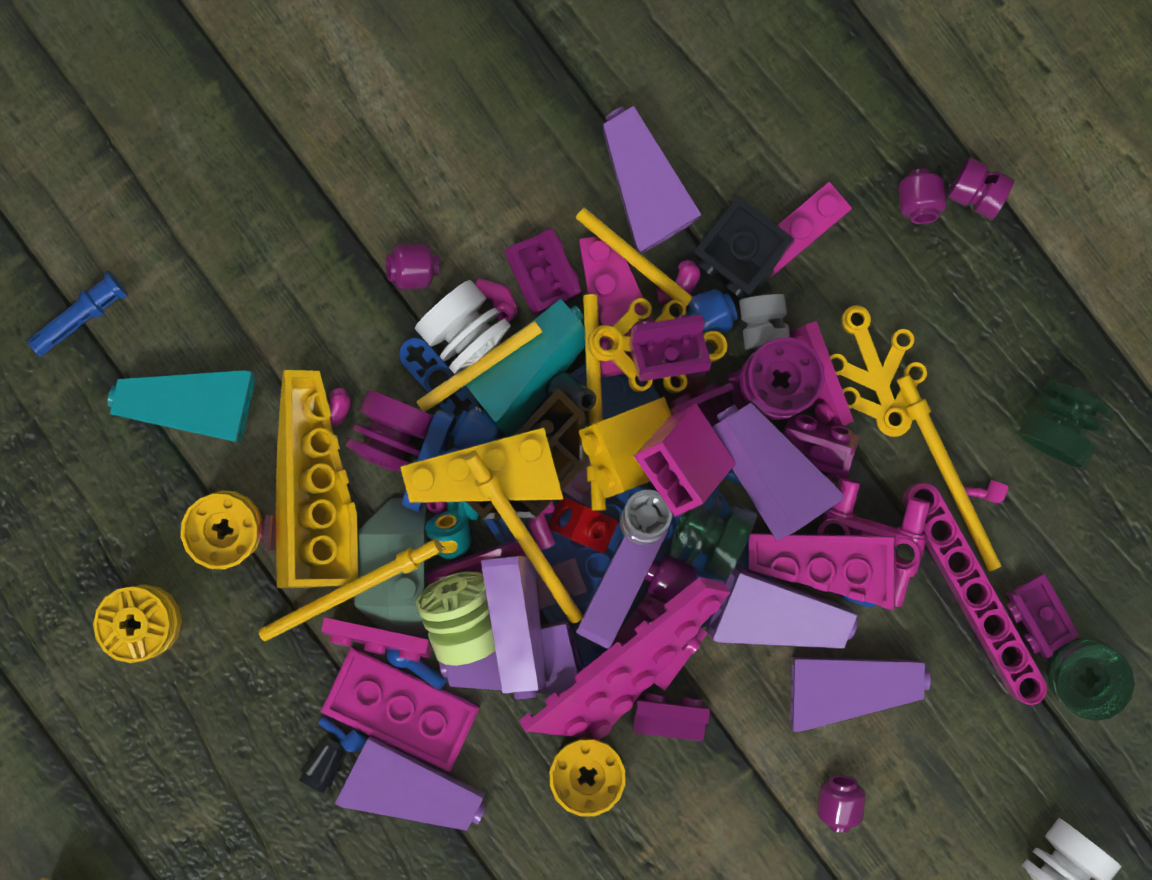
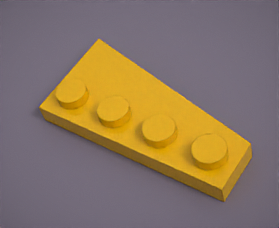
(519, 462)

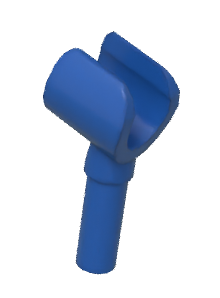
(350, 742)

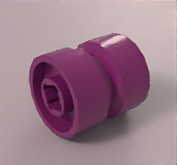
(981, 188)

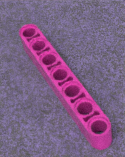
(987, 605)

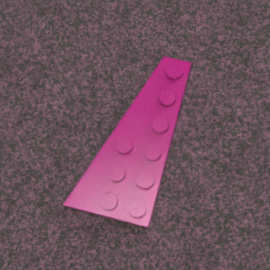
(623, 672)

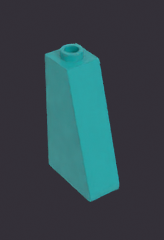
(519, 382)
(194, 403)

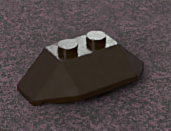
(562, 424)

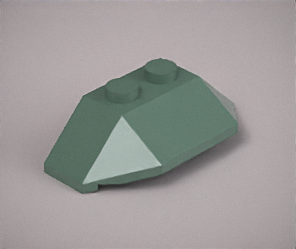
(380, 539)

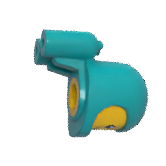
(452, 529)

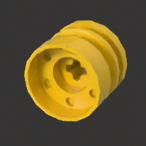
(203, 538)
(145, 604)
(582, 797)

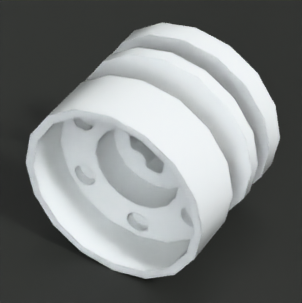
(461, 325)
(1073, 859)

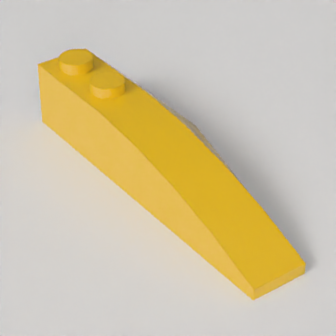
(312, 495)

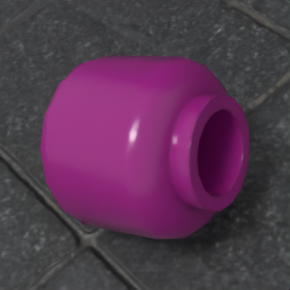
(922, 196)
(411, 266)
(669, 578)
(841, 803)

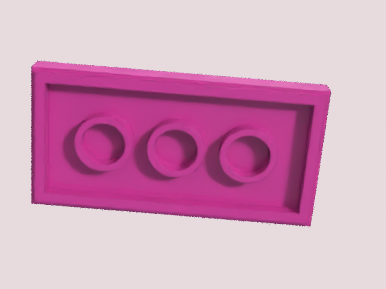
(400, 709)

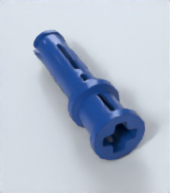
(90, 304)

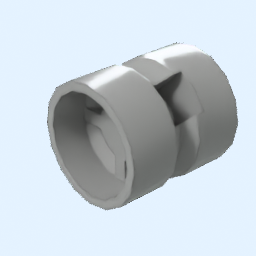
(763, 319)
(645, 517)

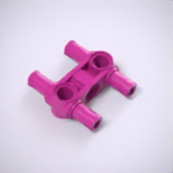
(908, 533)

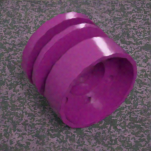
(798, 366)
(389, 432)

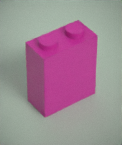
(685, 460)

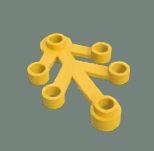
(620, 343)
(878, 376)

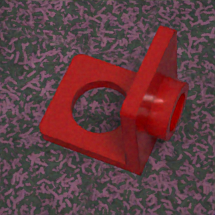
(585, 525)

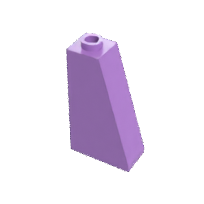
(648, 185)
(774, 472)
(617, 591)
(779, 614)
(515, 624)
(560, 655)
(845, 688)
(406, 788)

